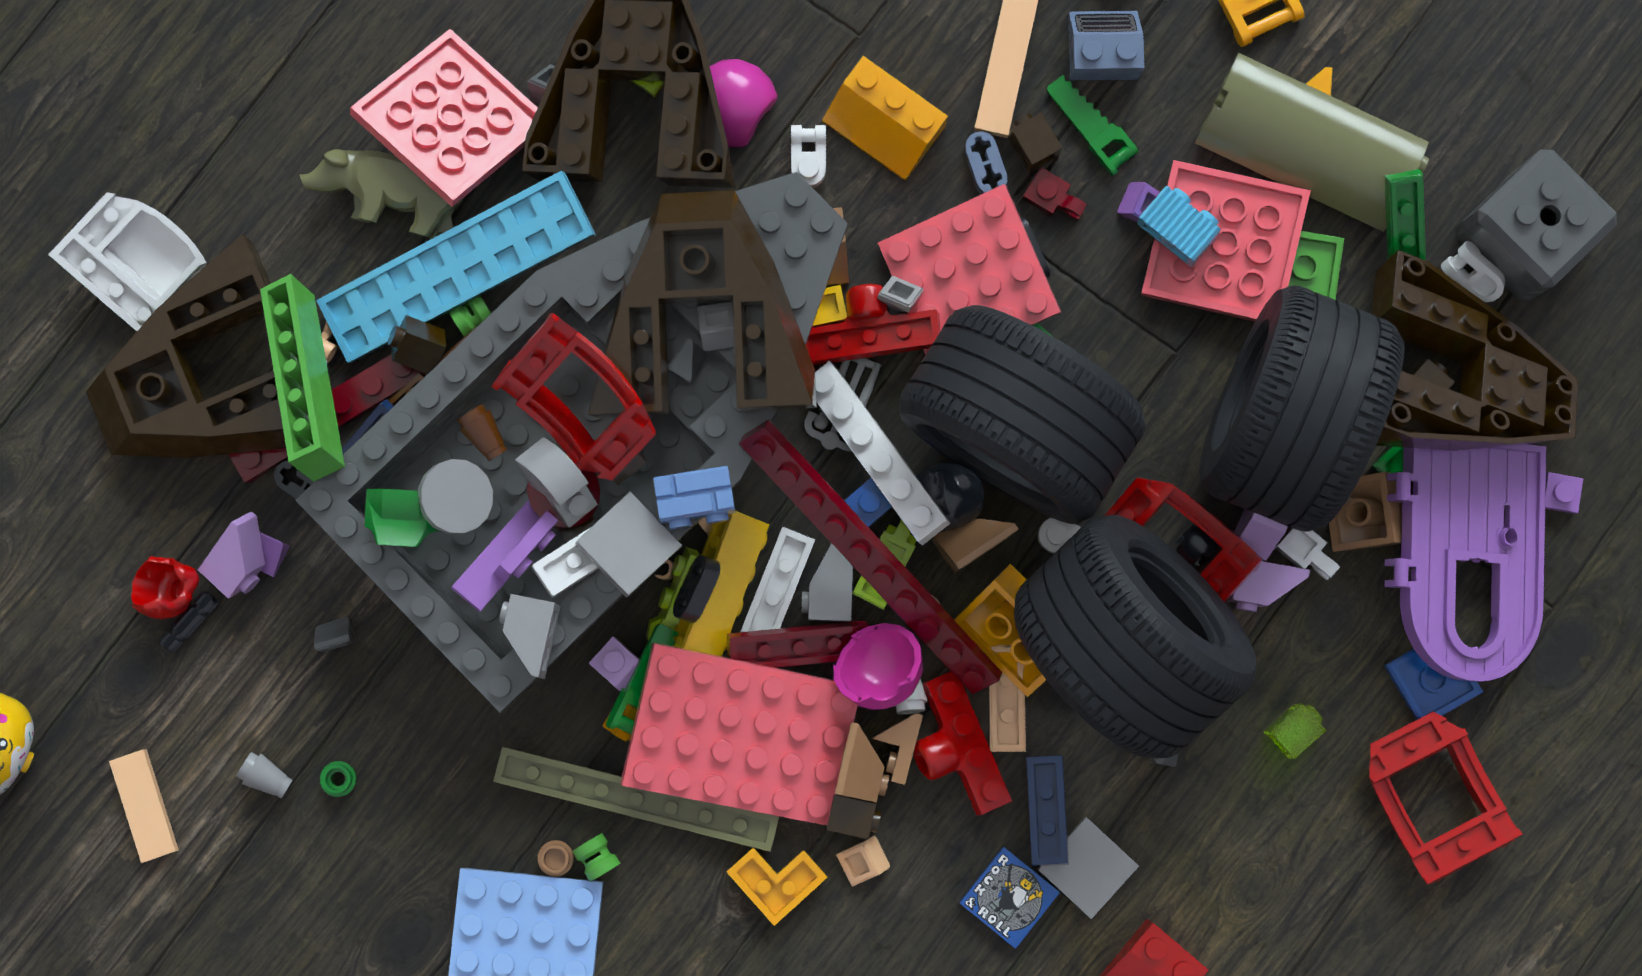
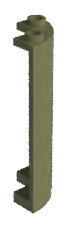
(1308, 140)

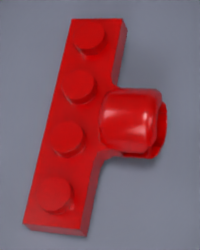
(871, 330)
(959, 746)

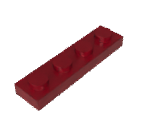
(792, 645)

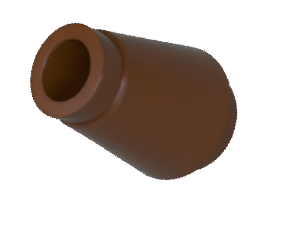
(482, 432)

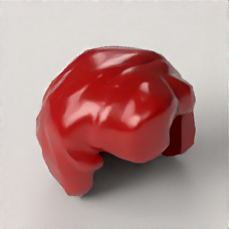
(163, 587)

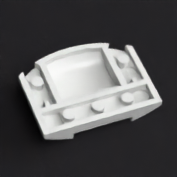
(129, 257)

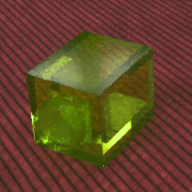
(1296, 730)

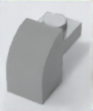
(558, 479)

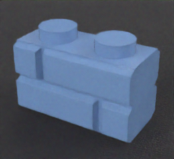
(694, 496)

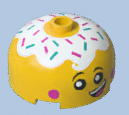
(15, 740)

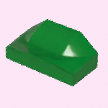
(396, 517)

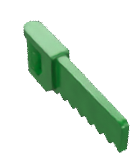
(1092, 126)
(632, 692)

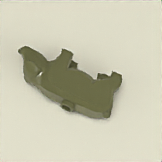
(378, 182)

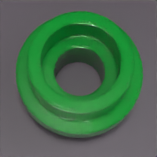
(327, 781)

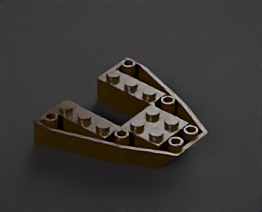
(638, 44)
(706, 252)
(1508, 382)
(149, 392)

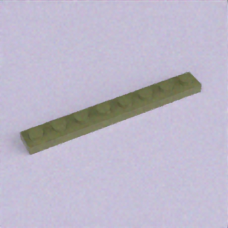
(606, 793)

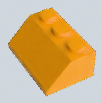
(884, 118)
(992, 623)

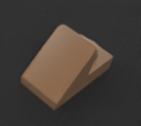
(904, 736)

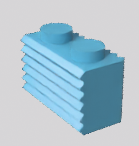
(1179, 225)

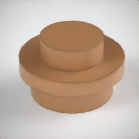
(555, 858)

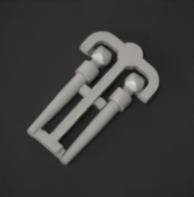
(830, 439)

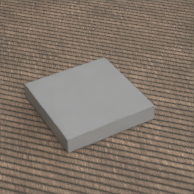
(628, 544)
(1094, 868)

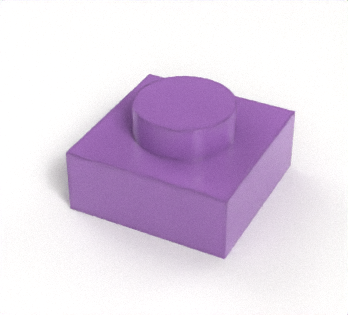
(1563, 493)

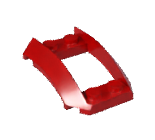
(536, 362)
(1233, 562)
(1464, 843)

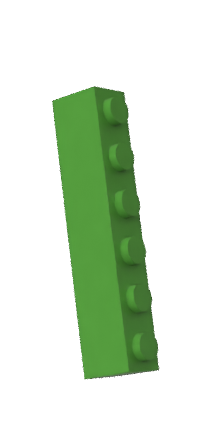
(302, 378)

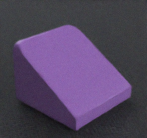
(1136, 200)
(274, 553)

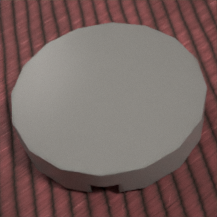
(455, 496)

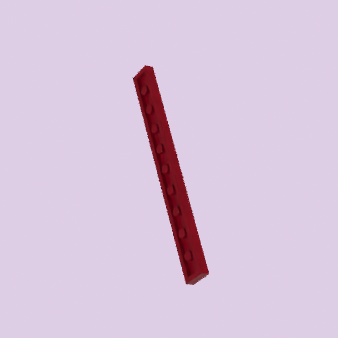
(869, 556)

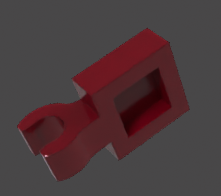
(1050, 192)

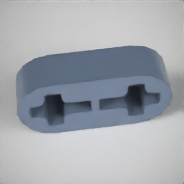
(978, 167)

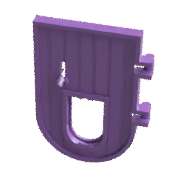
(1461, 517)

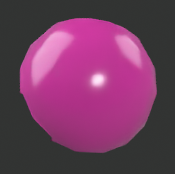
(742, 97)
(879, 666)

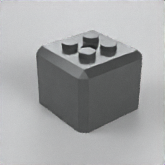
(1517, 241)

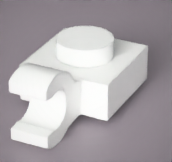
(1305, 549)

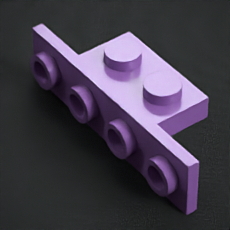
(505, 556)

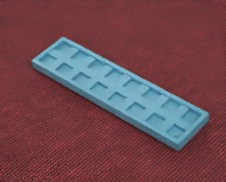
(457, 265)

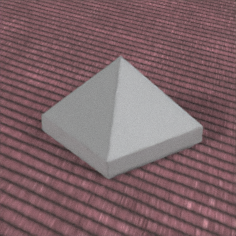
(900, 294)

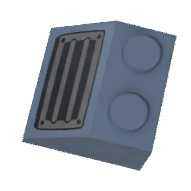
(1105, 45)

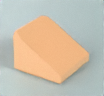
(863, 861)

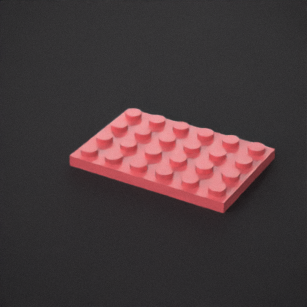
(738, 734)

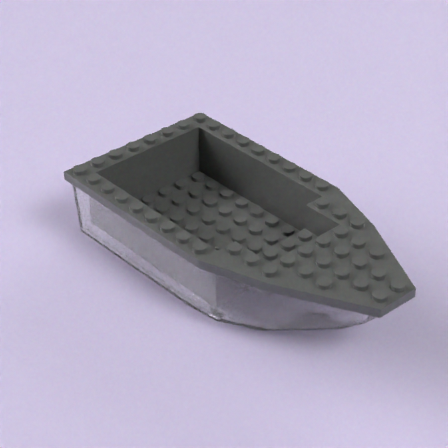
(424, 431)

